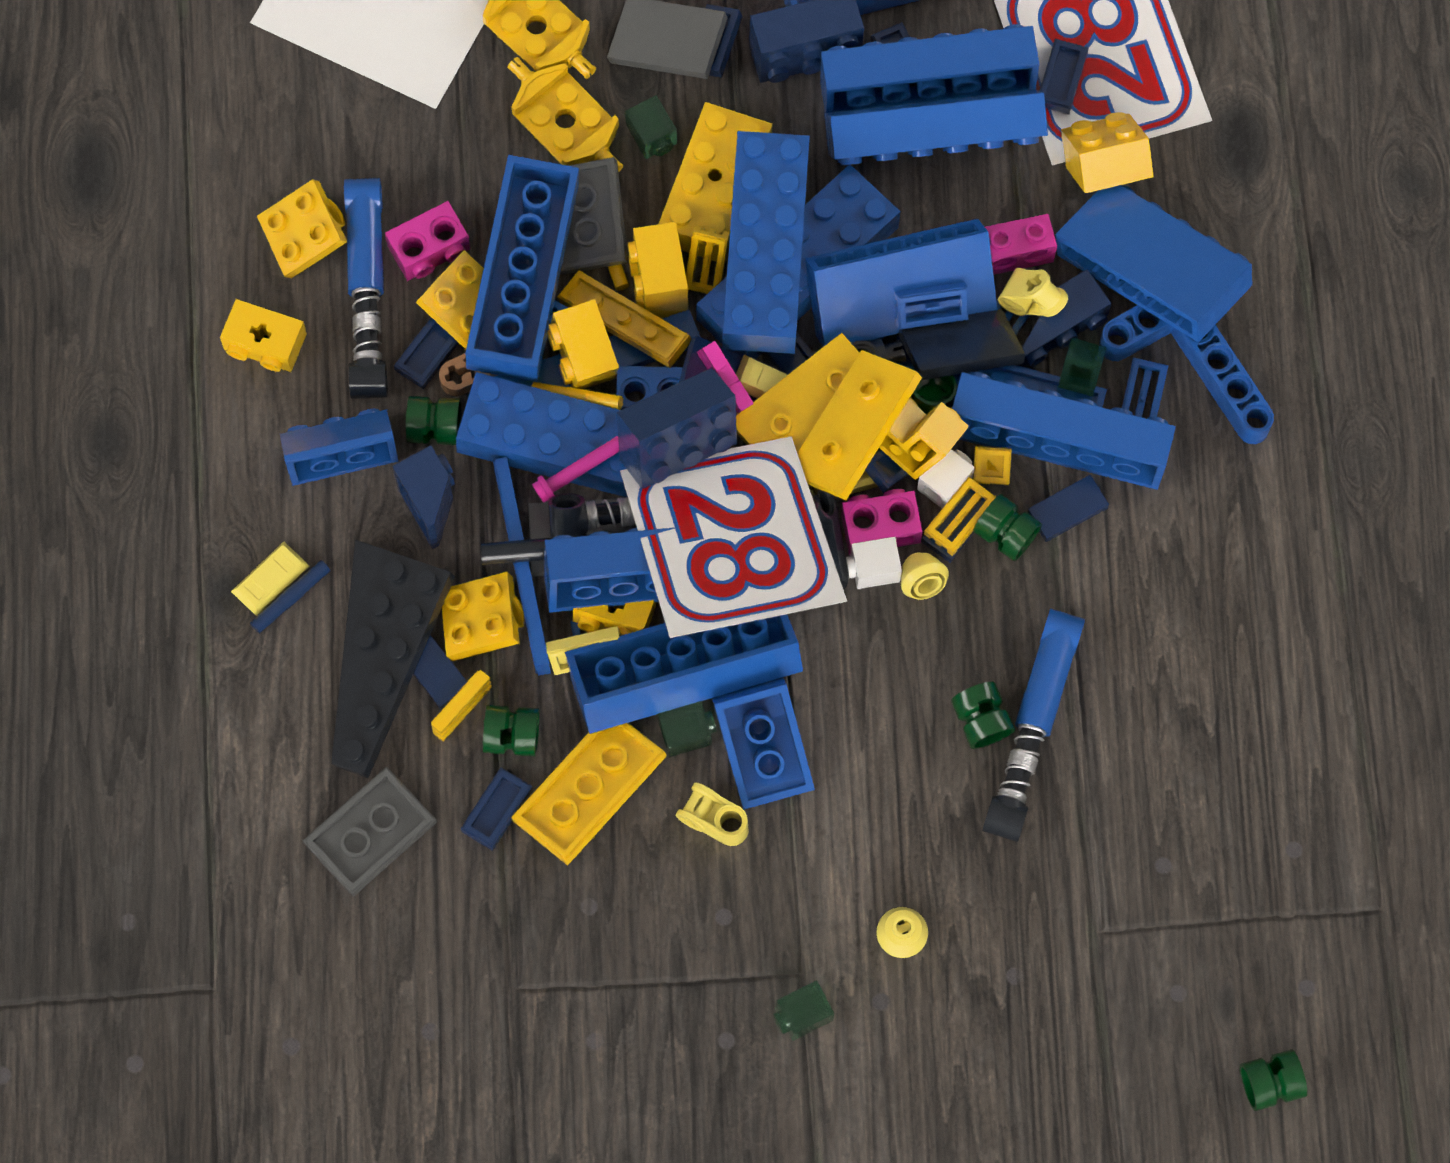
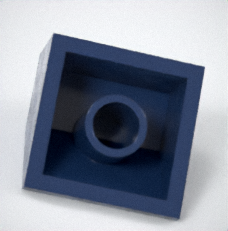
(426, 488)

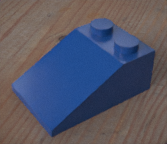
(763, 743)

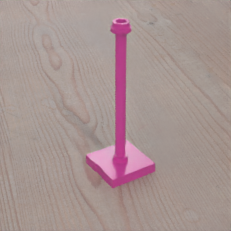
(711, 357)

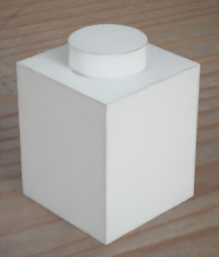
(946, 477)
(874, 563)

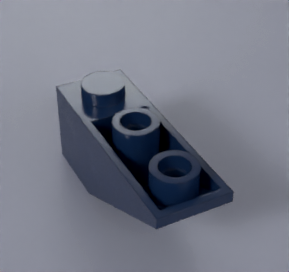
(1085, 309)

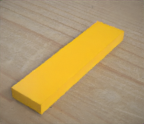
(628, 319)

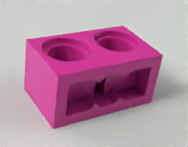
(422, 234)
(1022, 243)
(878, 511)

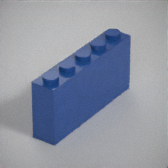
(1154, 260)
(857, 285)

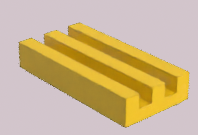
(710, 238)
(942, 539)
(461, 705)

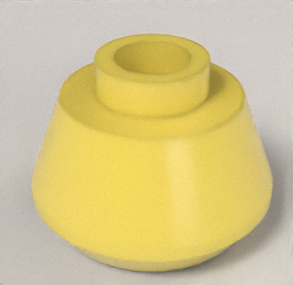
(923, 576)
(892, 936)

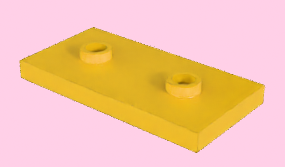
(799, 398)
(855, 423)
(588, 789)

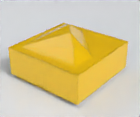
(992, 465)

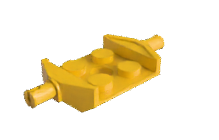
(557, 45)
(554, 93)

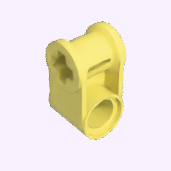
(1032, 294)
(708, 811)

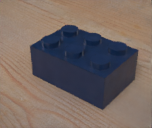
(793, 36)
(677, 428)

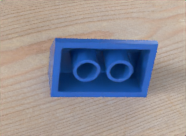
(338, 446)

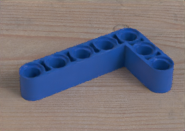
(1198, 353)

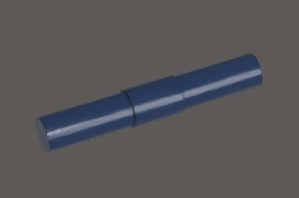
(290, 596)

